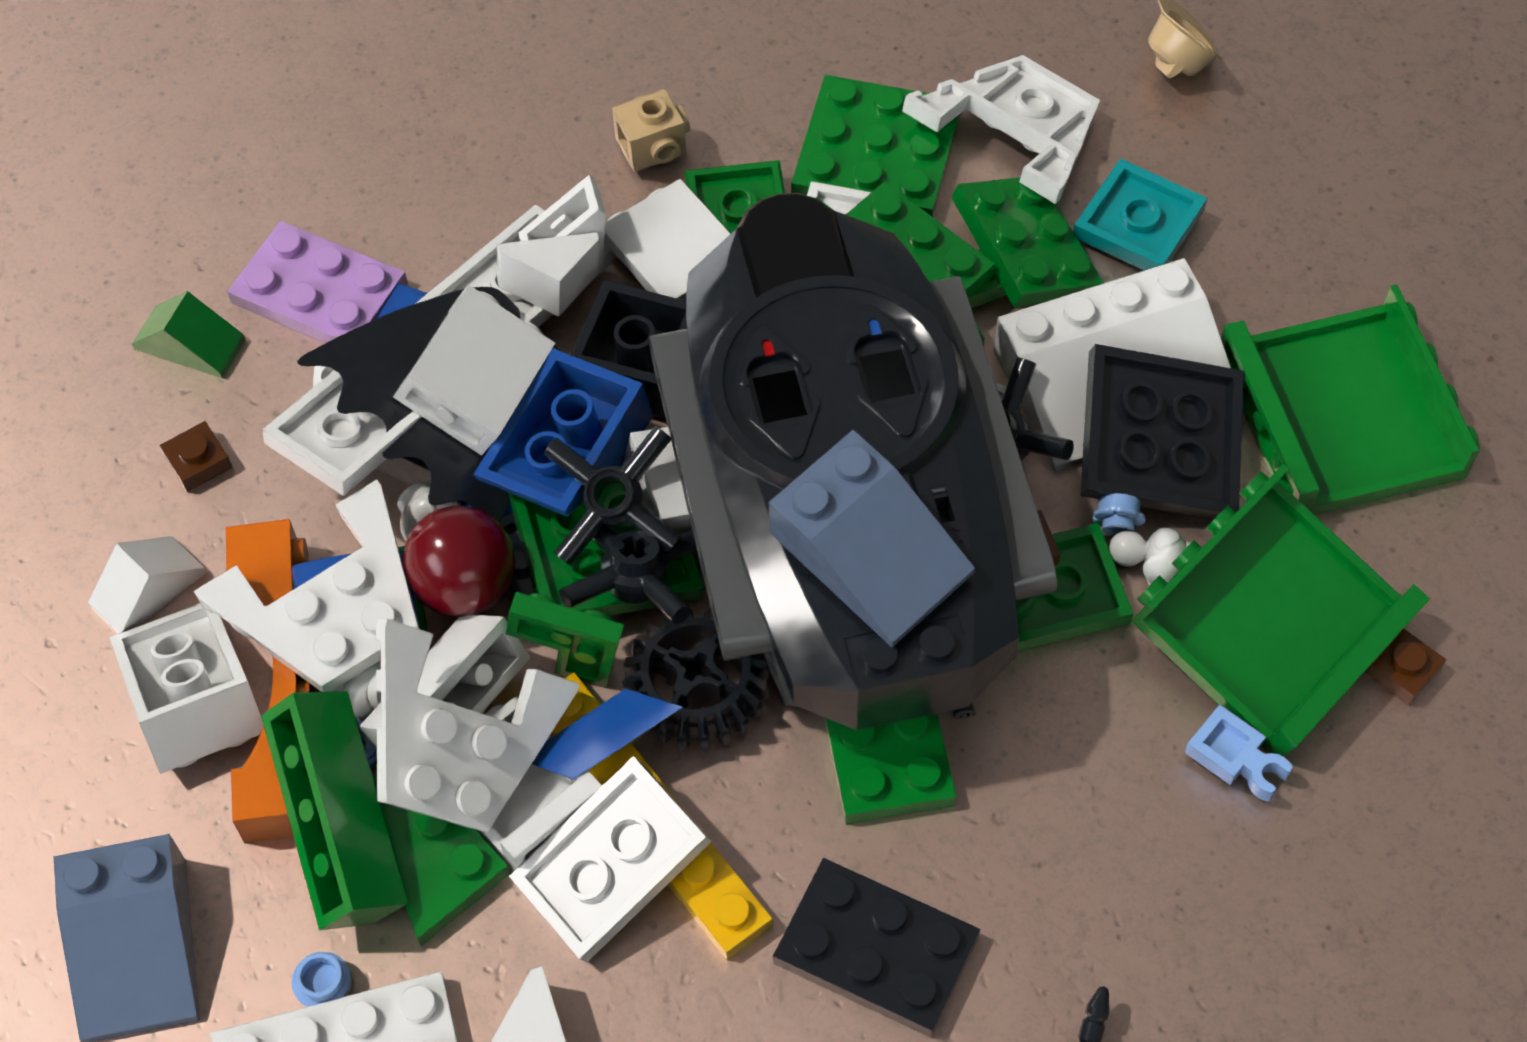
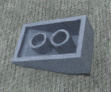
(868, 538)
(127, 937)

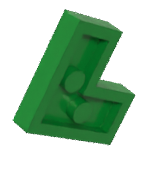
(584, 639)

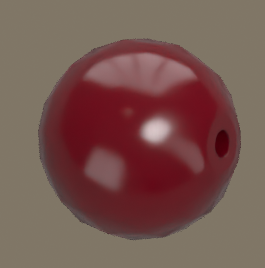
(459, 561)

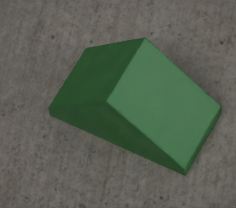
(190, 335)

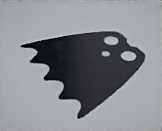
(373, 366)

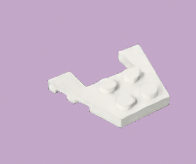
(1025, 104)
(331, 620)
(450, 757)

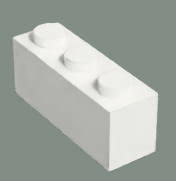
(466, 666)

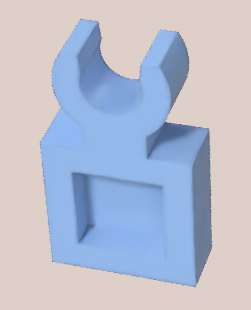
(1233, 748)

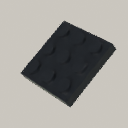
(1162, 431)

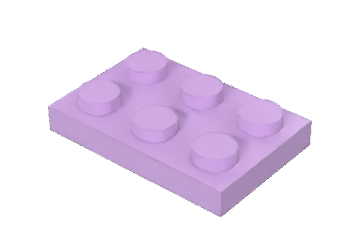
(313, 284)

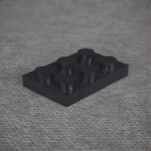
(876, 947)

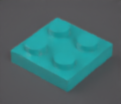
(1139, 216)

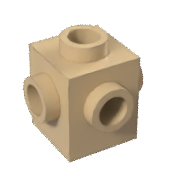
(650, 129)

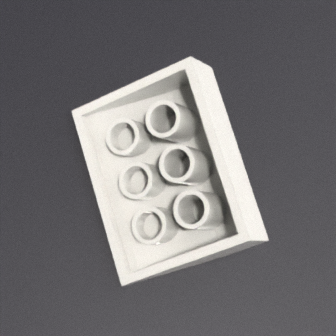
(1144, 312)

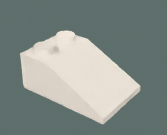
(186, 687)

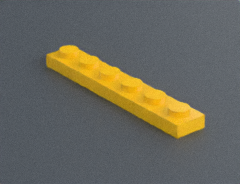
(708, 883)

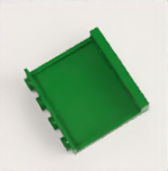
(1352, 406)
(1274, 614)

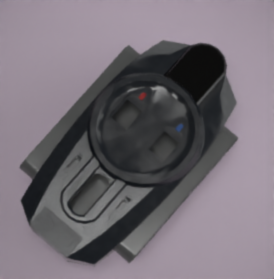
(788, 348)

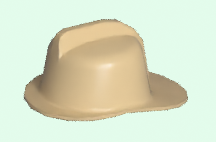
(1180, 42)

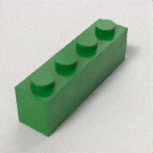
(333, 809)

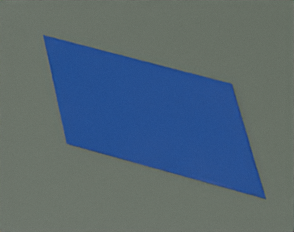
(602, 733)

